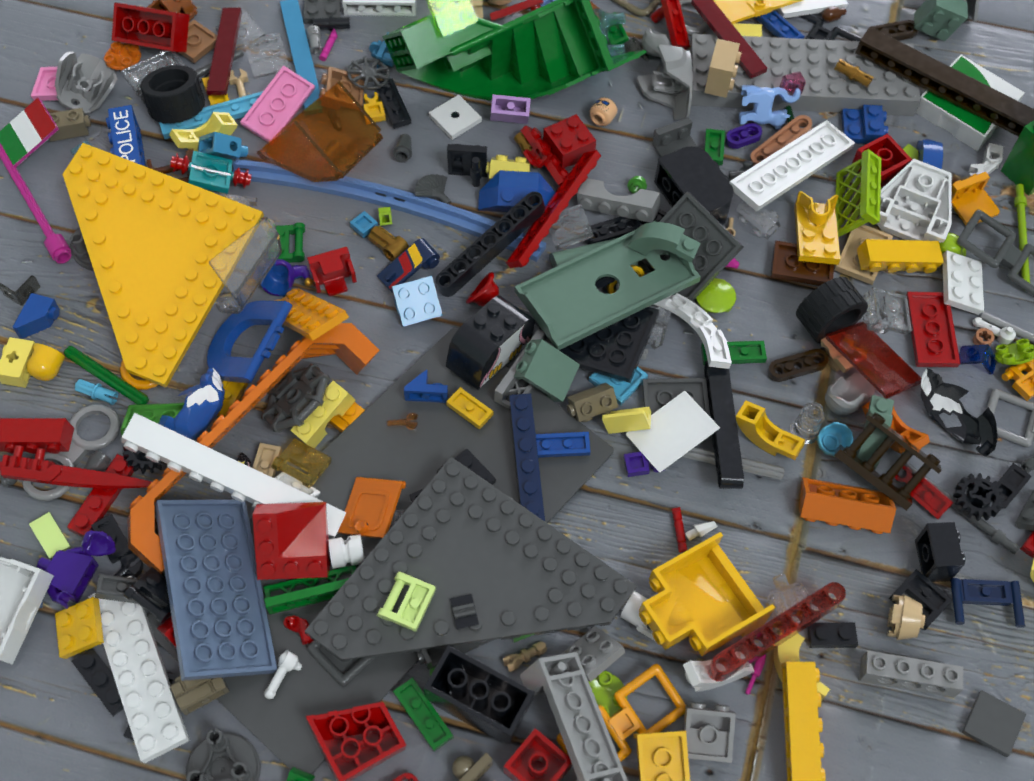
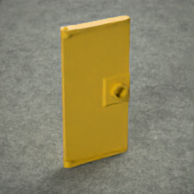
(744, 9)

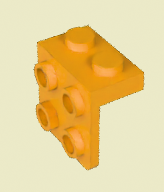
(970, 196)

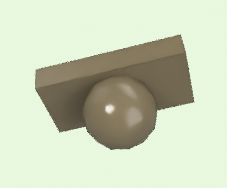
(467, 770)

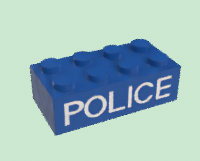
(125, 134)

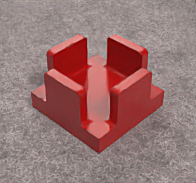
(331, 269)

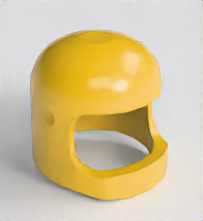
(44, 362)

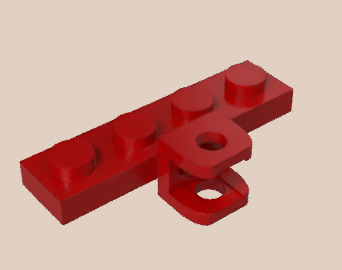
(541, 154)

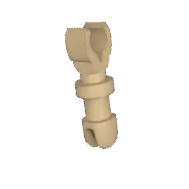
(513, 661)

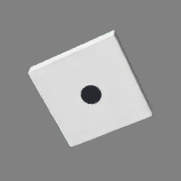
(455, 117)

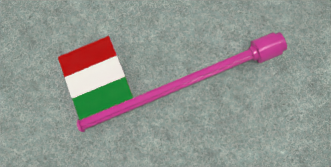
(18, 142)

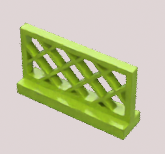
(869, 192)

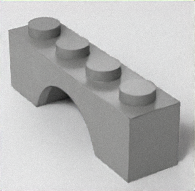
(638, 206)

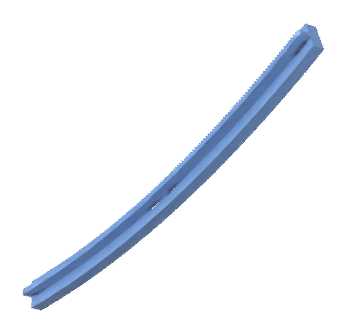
(366, 191)

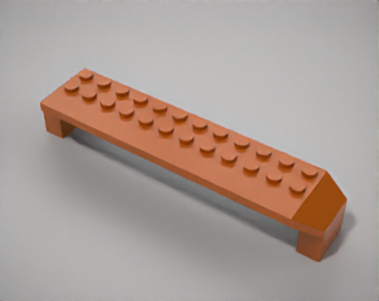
(341, 340)

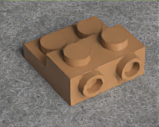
(335, 75)

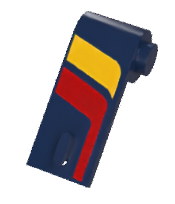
(409, 262)

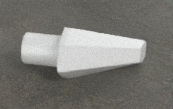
(700, 529)

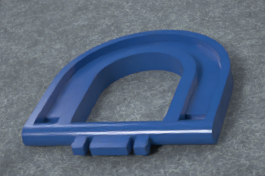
(254, 313)

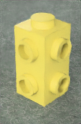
(501, 162)

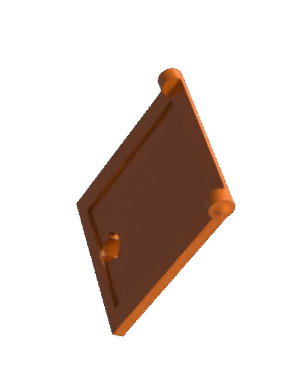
(372, 503)

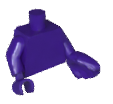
(75, 567)

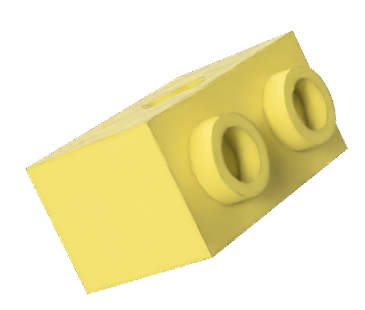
(14, 362)

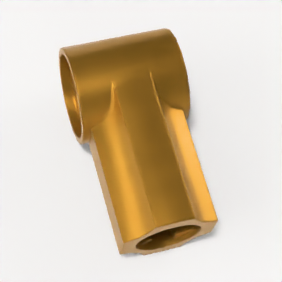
(389, 244)

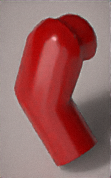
(299, 626)

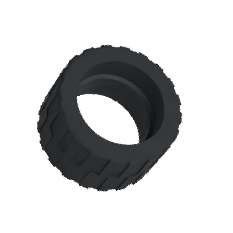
(173, 94)
(831, 308)

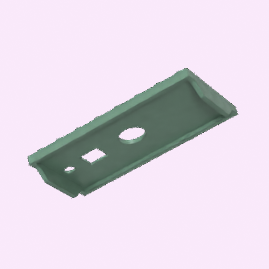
(571, 306)

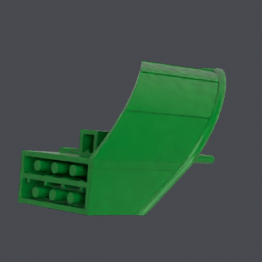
(516, 59)

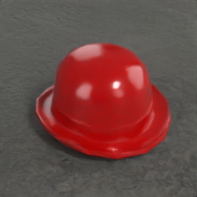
(485, 291)

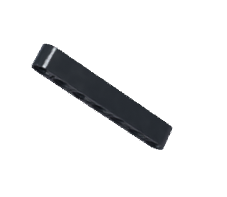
(492, 235)
(726, 439)

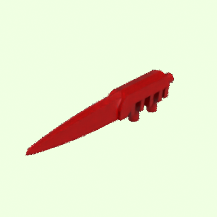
(48, 472)

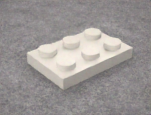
(962, 282)

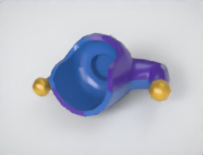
(282, 277)

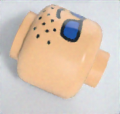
(603, 111)

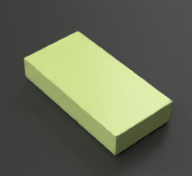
(49, 535)

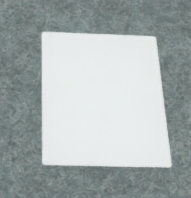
(673, 431)

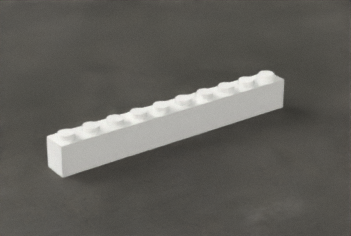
(216, 468)

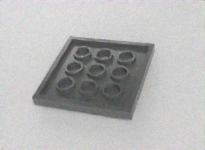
(716, 245)

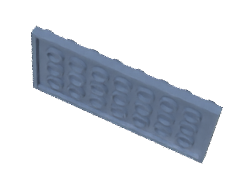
(214, 589)

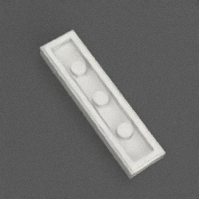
(809, 7)

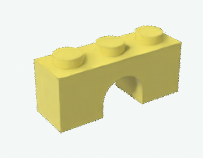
(335, 402)

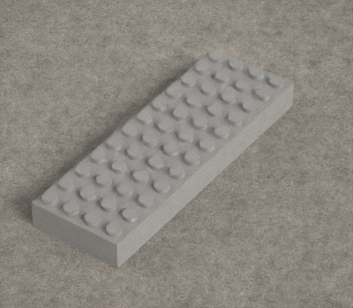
(815, 59)

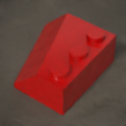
(356, 739)

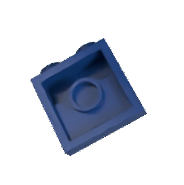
(864, 124)

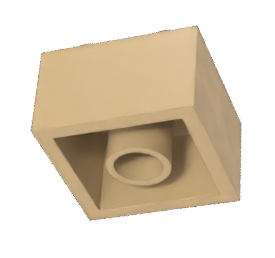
(723, 68)

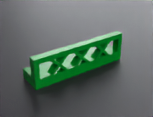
(304, 597)

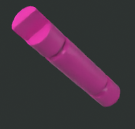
(328, 46)

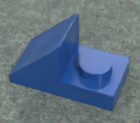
(421, 391)

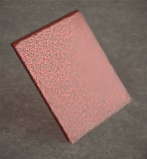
(874, 359)

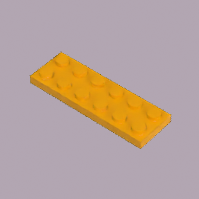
(311, 315)

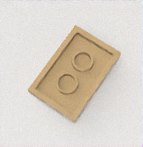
(849, 259)

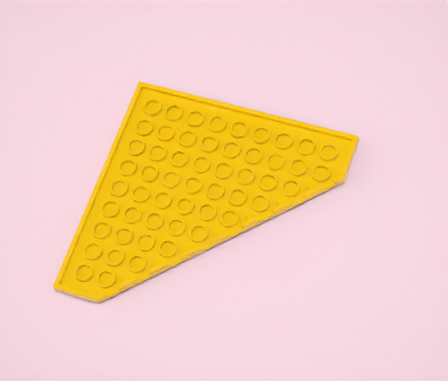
(152, 253)

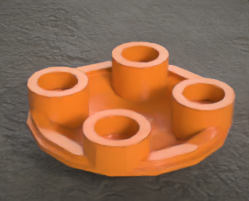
(122, 55)

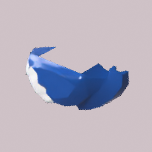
(200, 407)

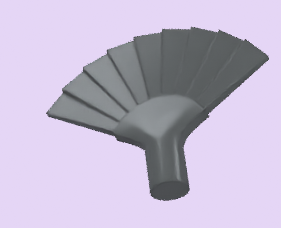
(433, 187)

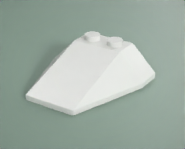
(917, 203)

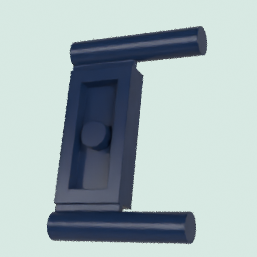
(986, 593)

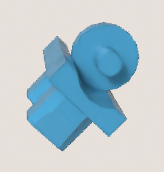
(381, 52)

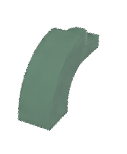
(664, 237)
(884, 408)

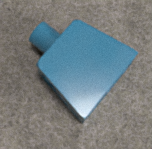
(222, 146)

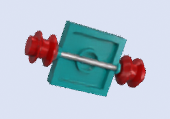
(210, 171)

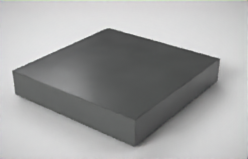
(994, 723)

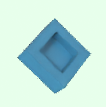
(363, 224)

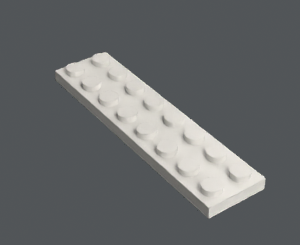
(791, 165)
(141, 679)

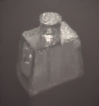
(786, 596)

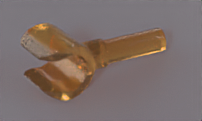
(410, 425)

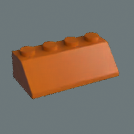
(846, 506)

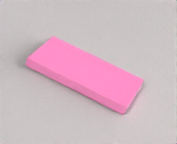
(277, 104)

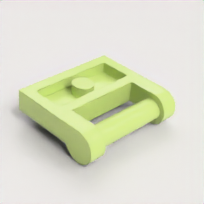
(414, 604)

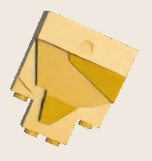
(701, 600)

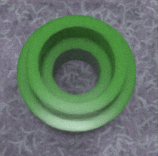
(636, 181)

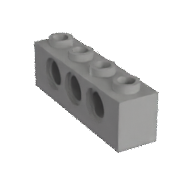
(911, 674)

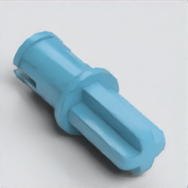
(96, 391)

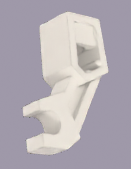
(992, 159)

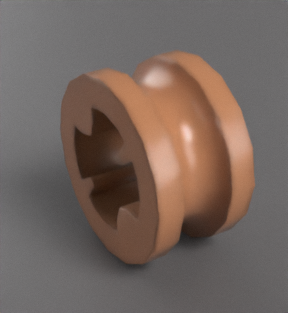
(988, 335)

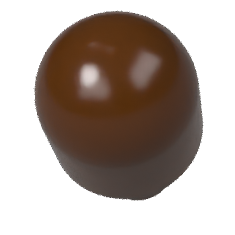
(833, 14)

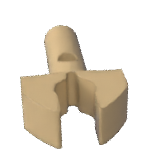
(239, 82)

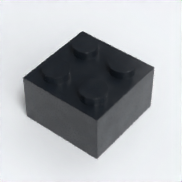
(940, 551)

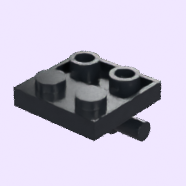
(467, 161)

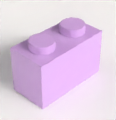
(510, 109)

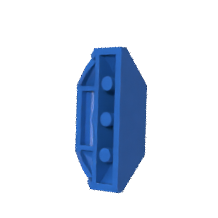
(509, 188)

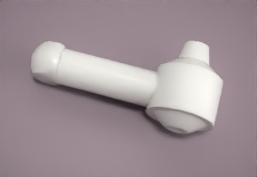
(1004, 336)
(287, 662)

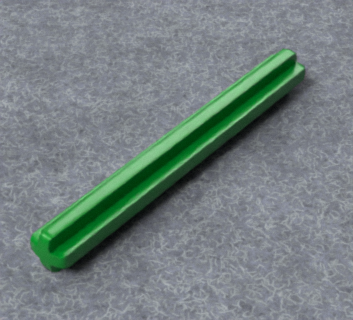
(106, 375)

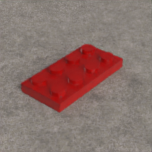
(932, 330)

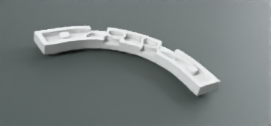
(713, 339)

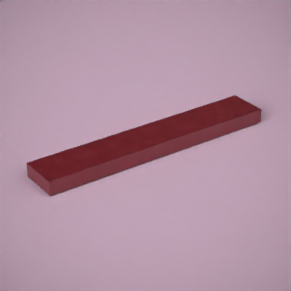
(726, 31)
(224, 51)

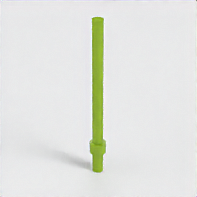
(1020, 203)

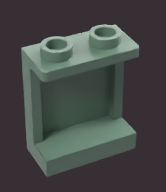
(547, 369)

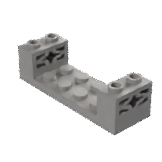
(576, 715)

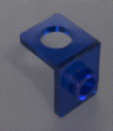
(978, 354)

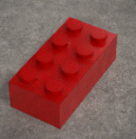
(150, 27)

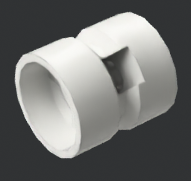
(346, 551)

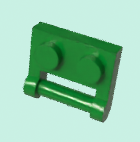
(284, 233)

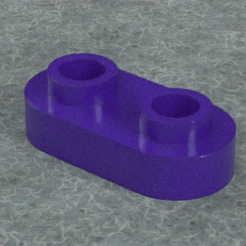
(741, 136)

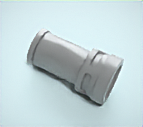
(314, 35)

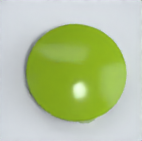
(717, 297)
(1015, 353)
(604, 688)

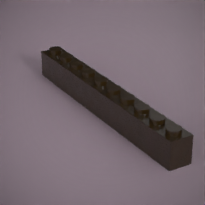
(945, 81)

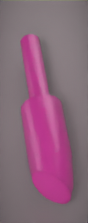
(758, 667)

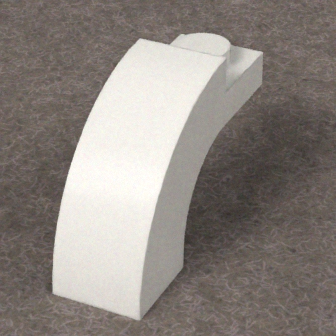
(698, 675)

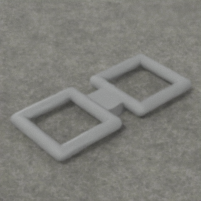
(1025, 441)

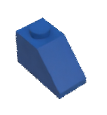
(36, 315)

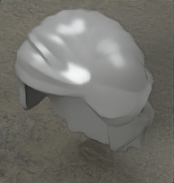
(652, 39)
(848, 394)

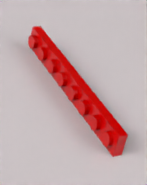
(553, 209)

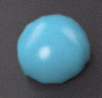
(833, 436)

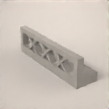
(508, 382)

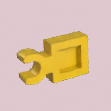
(374, 108)

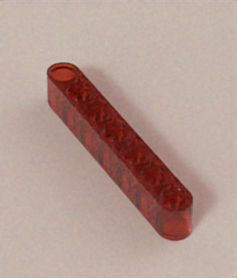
(769, 638)

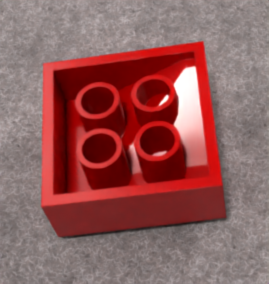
(291, 540)

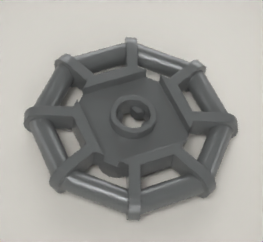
(296, 398)

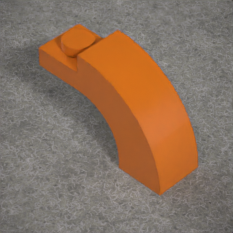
(915, 437)

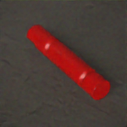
(679, 529)

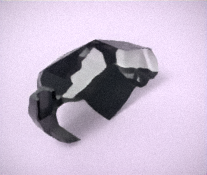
(945, 397)

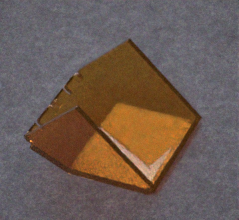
(308, 140)

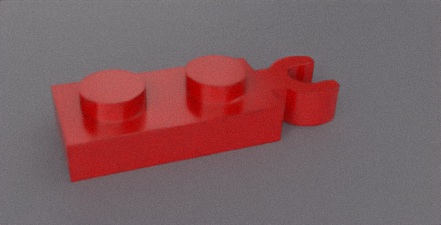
(927, 495)

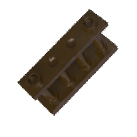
(884, 481)

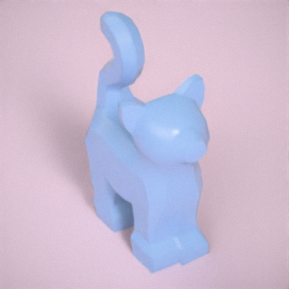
(763, 101)

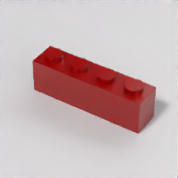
(34, 433)

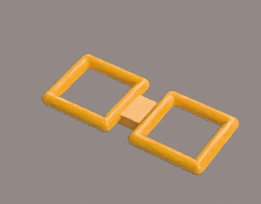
(626, 720)

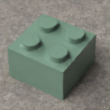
(940, 17)

